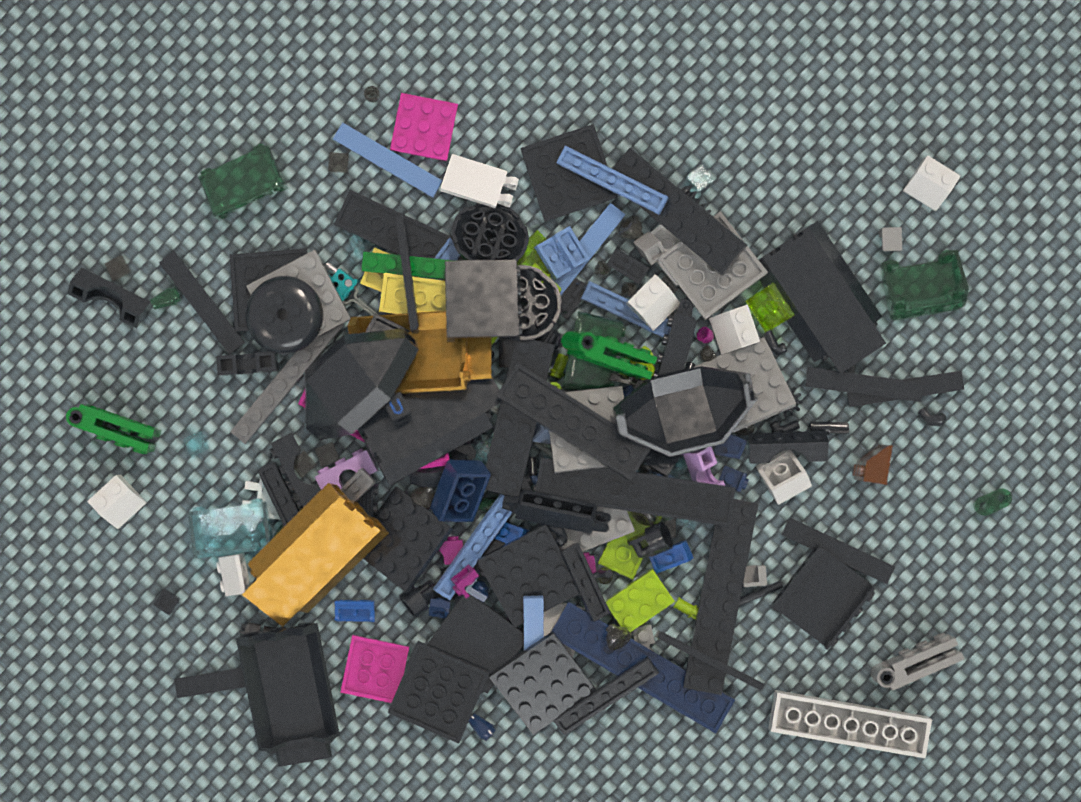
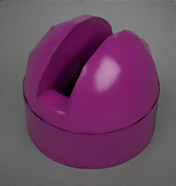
(705, 335)

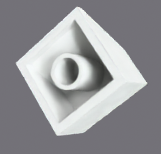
(931, 183)
(653, 302)
(734, 329)
(784, 476)
(117, 501)
(234, 574)

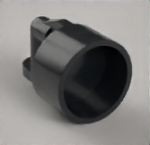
(658, 540)
(419, 598)

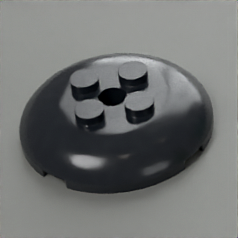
(501, 224)
(542, 303)
(303, 317)

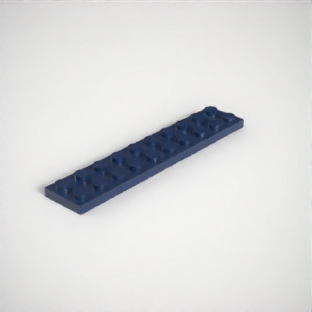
(589, 640)

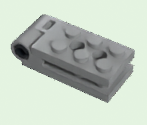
(892, 672)

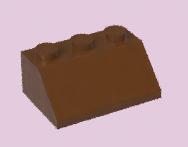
(874, 465)

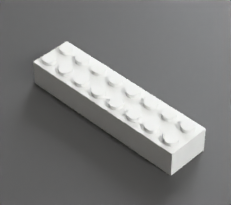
(850, 724)

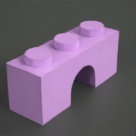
(360, 460)
(699, 465)

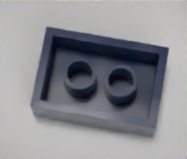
(460, 491)

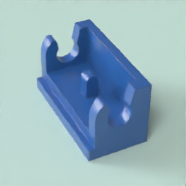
(355, 610)

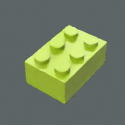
(639, 601)

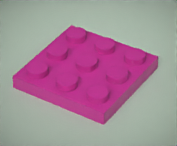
(424, 127)
(374, 668)

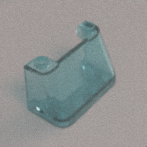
(229, 529)

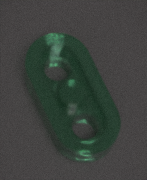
(992, 502)

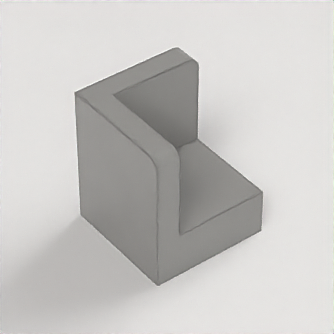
(891, 238)
(649, 247)
(755, 576)

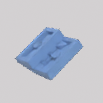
(562, 253)

